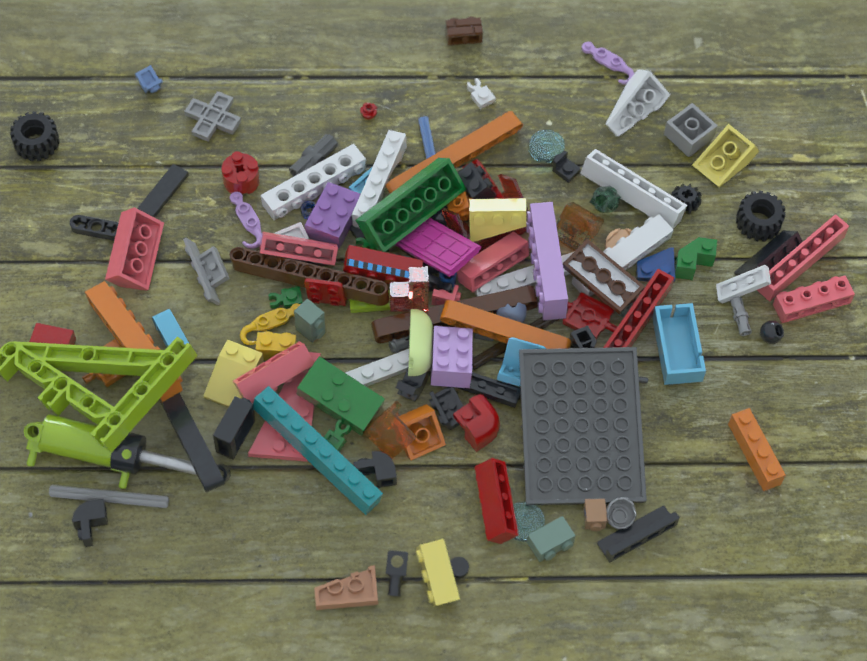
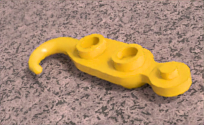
(268, 321)

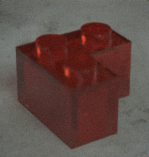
(410, 294)

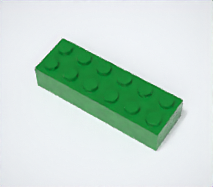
(411, 204)

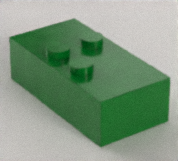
(340, 395)

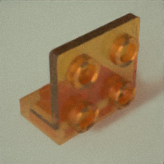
(390, 432)

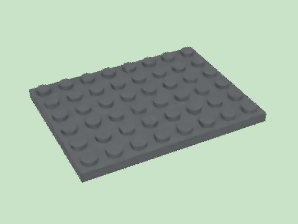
(581, 425)

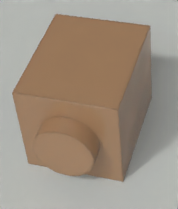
(595, 514)

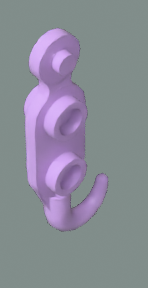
(608, 59)
(247, 218)

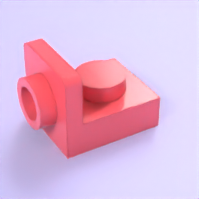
(440, 296)

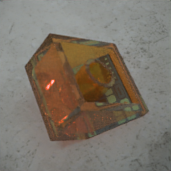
(577, 225)

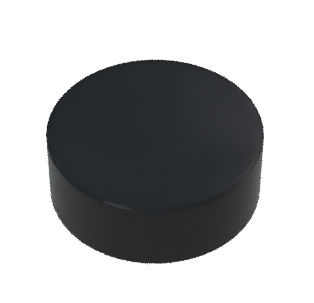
(459, 567)

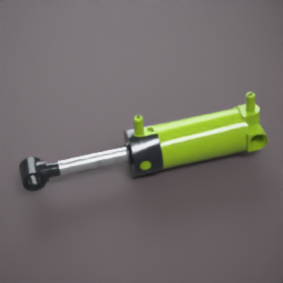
(73, 440)

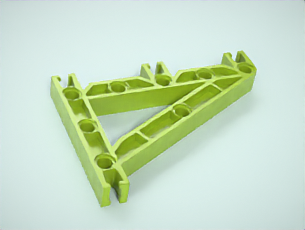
(44, 362)

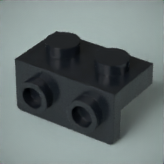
(447, 403)

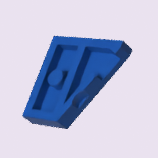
(662, 260)

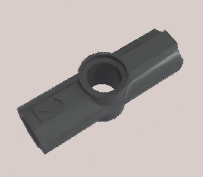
(314, 154)

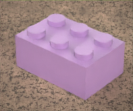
(451, 357)

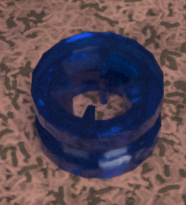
(304, 212)

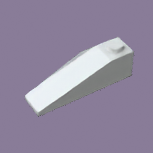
(639, 98)

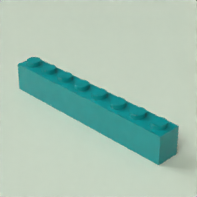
(317, 450)

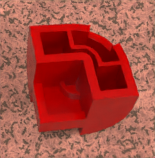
(478, 421)

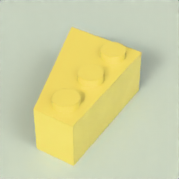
(495, 217)
(437, 572)

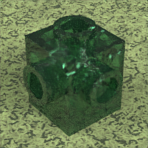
(605, 199)

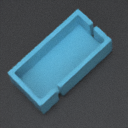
(678, 344)

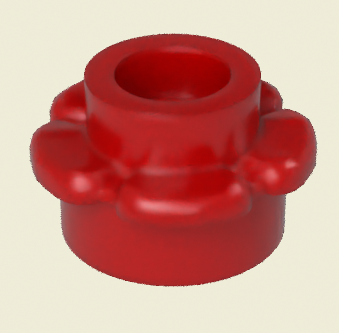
(368, 114)

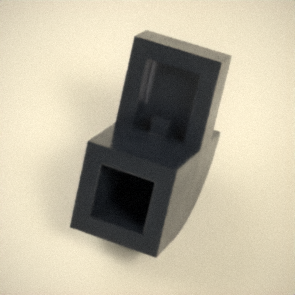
(412, 386)
(381, 466)
(89, 515)

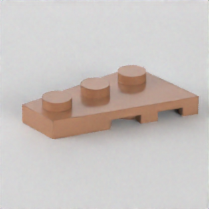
(353, 591)

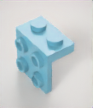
(510, 370)

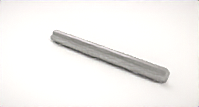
(109, 496)

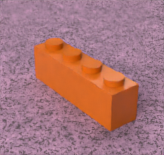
(756, 449)

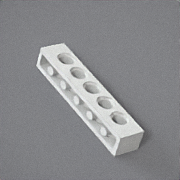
(342, 166)

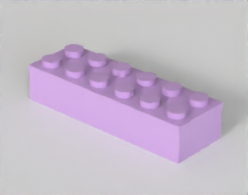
(547, 261)

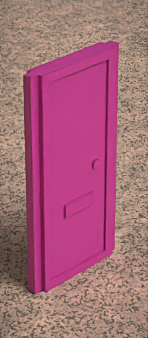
(439, 247)

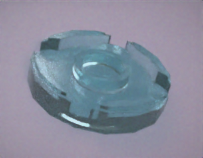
(546, 145)
(528, 519)

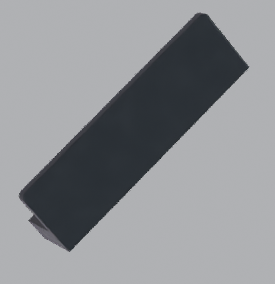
(772, 252)
(638, 533)

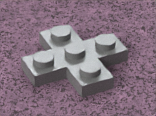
(212, 116)

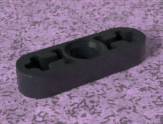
(90, 222)

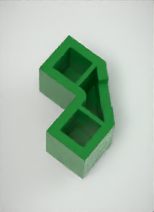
(698, 252)

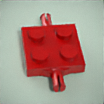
(589, 312)

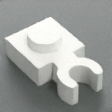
(481, 95)

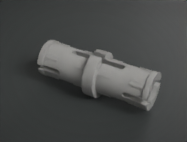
(740, 316)

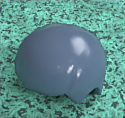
(516, 313)

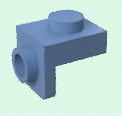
(148, 80)

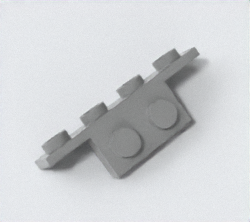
(209, 269)

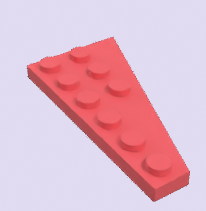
(268, 441)

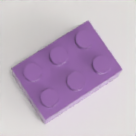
(332, 215)

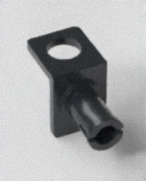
(394, 573)

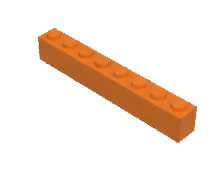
(123, 325)

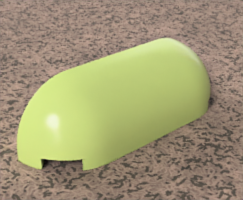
(420, 343)

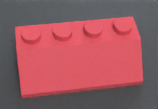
(134, 250)

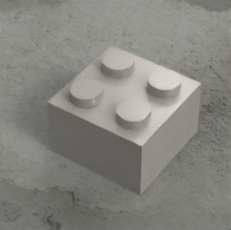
(690, 130)

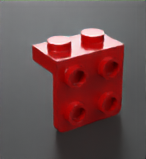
(325, 292)

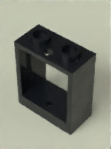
(234, 427)

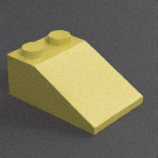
(726, 156)
(231, 363)

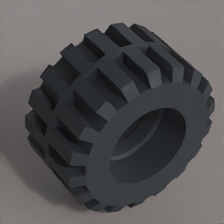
(38, 147)
(760, 228)

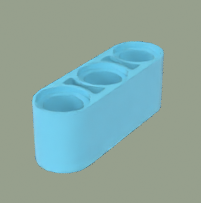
(168, 327)

